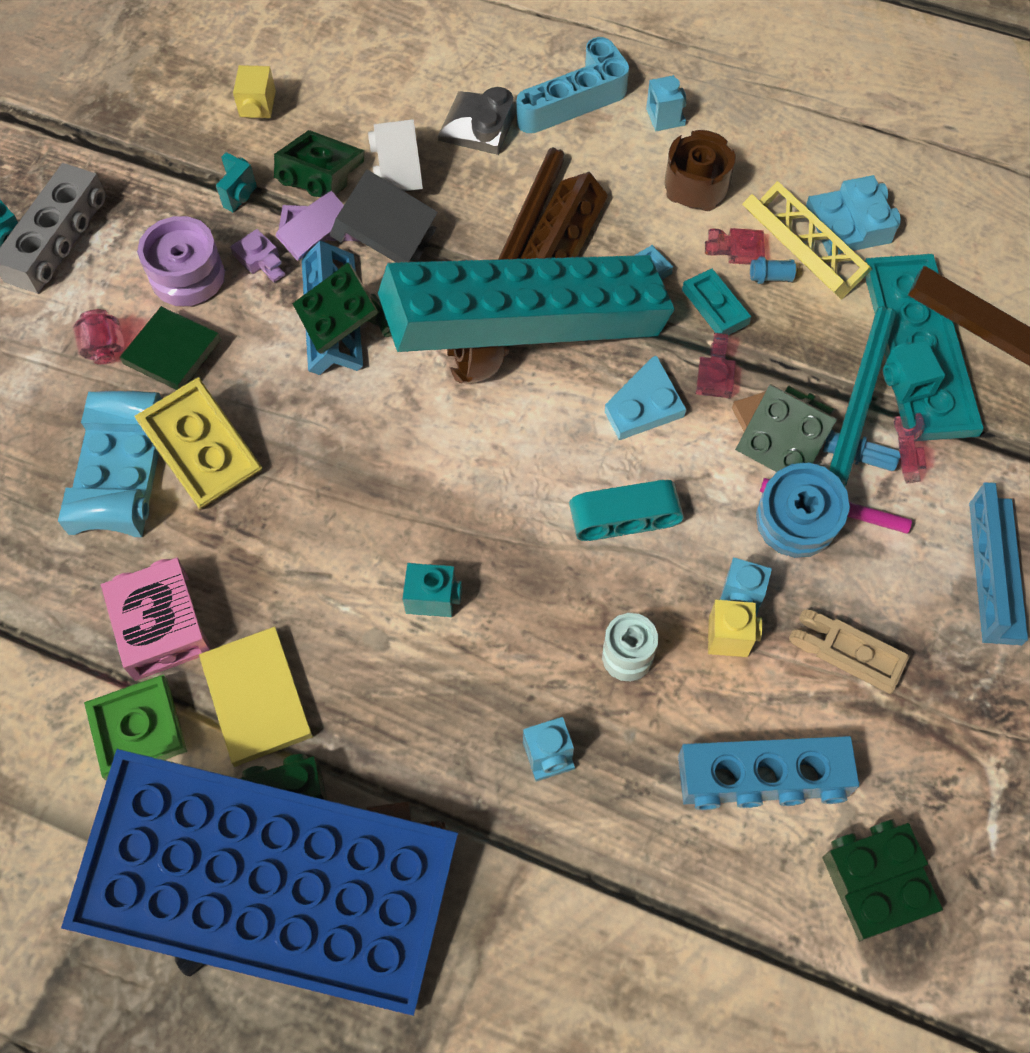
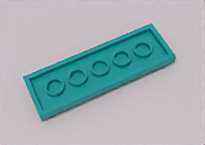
(953, 407)

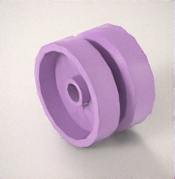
(181, 261)

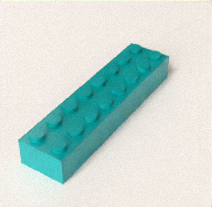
(522, 301)

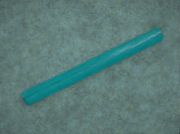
(862, 394)

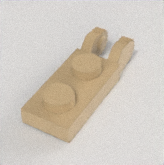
(851, 650)

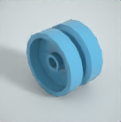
(802, 510)

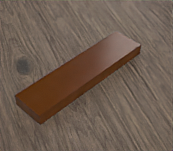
(972, 313)

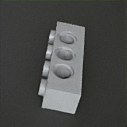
(50, 227)

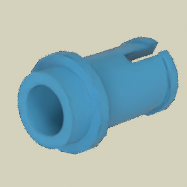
(772, 270)

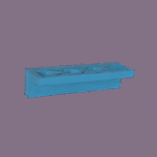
(316, 267)
(997, 568)

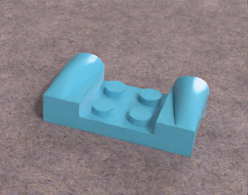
(113, 466)

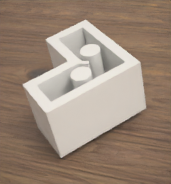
(397, 154)

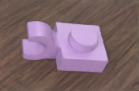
(258, 253)

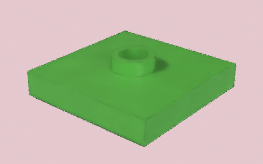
(136, 721)

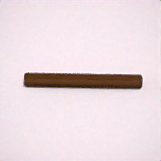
(533, 205)

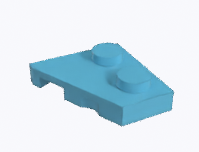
(644, 402)

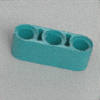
(626, 510)

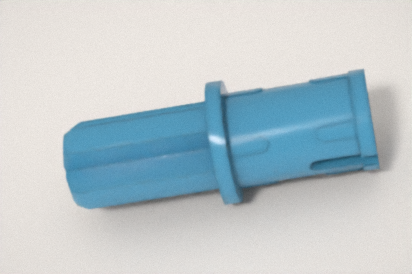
(868, 452)

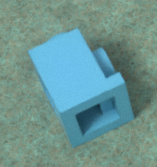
(666, 103)
(746, 582)
(548, 748)

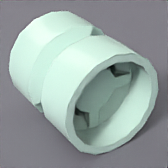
(629, 646)

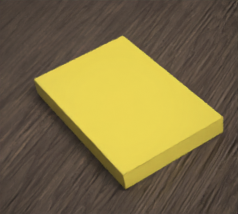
(198, 443)
(255, 696)

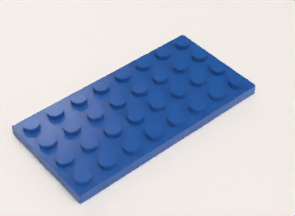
(262, 881)

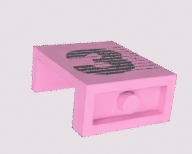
(154, 618)

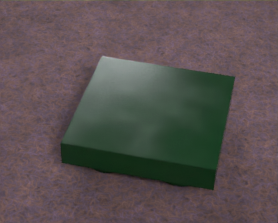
(170, 348)

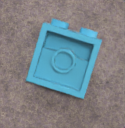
(857, 214)

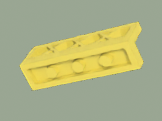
(798, 248)

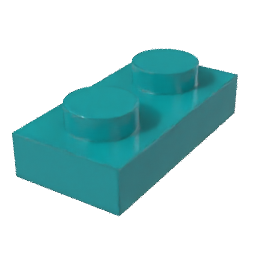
(716, 302)

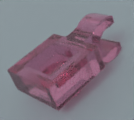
(739, 245)
(715, 373)
(911, 456)

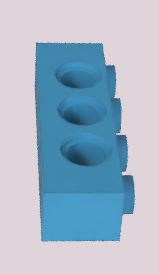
(828, 756)

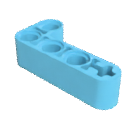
(575, 93)

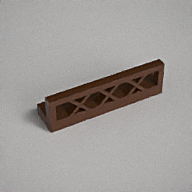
(567, 219)

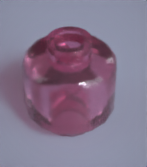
(98, 336)

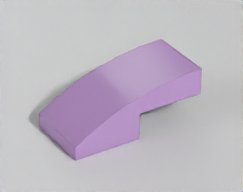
(310, 225)

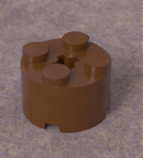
(699, 170)

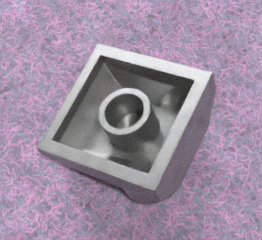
(480, 120)

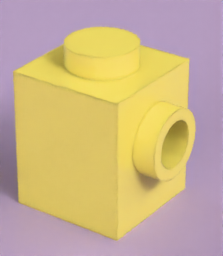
(254, 91)
(733, 628)

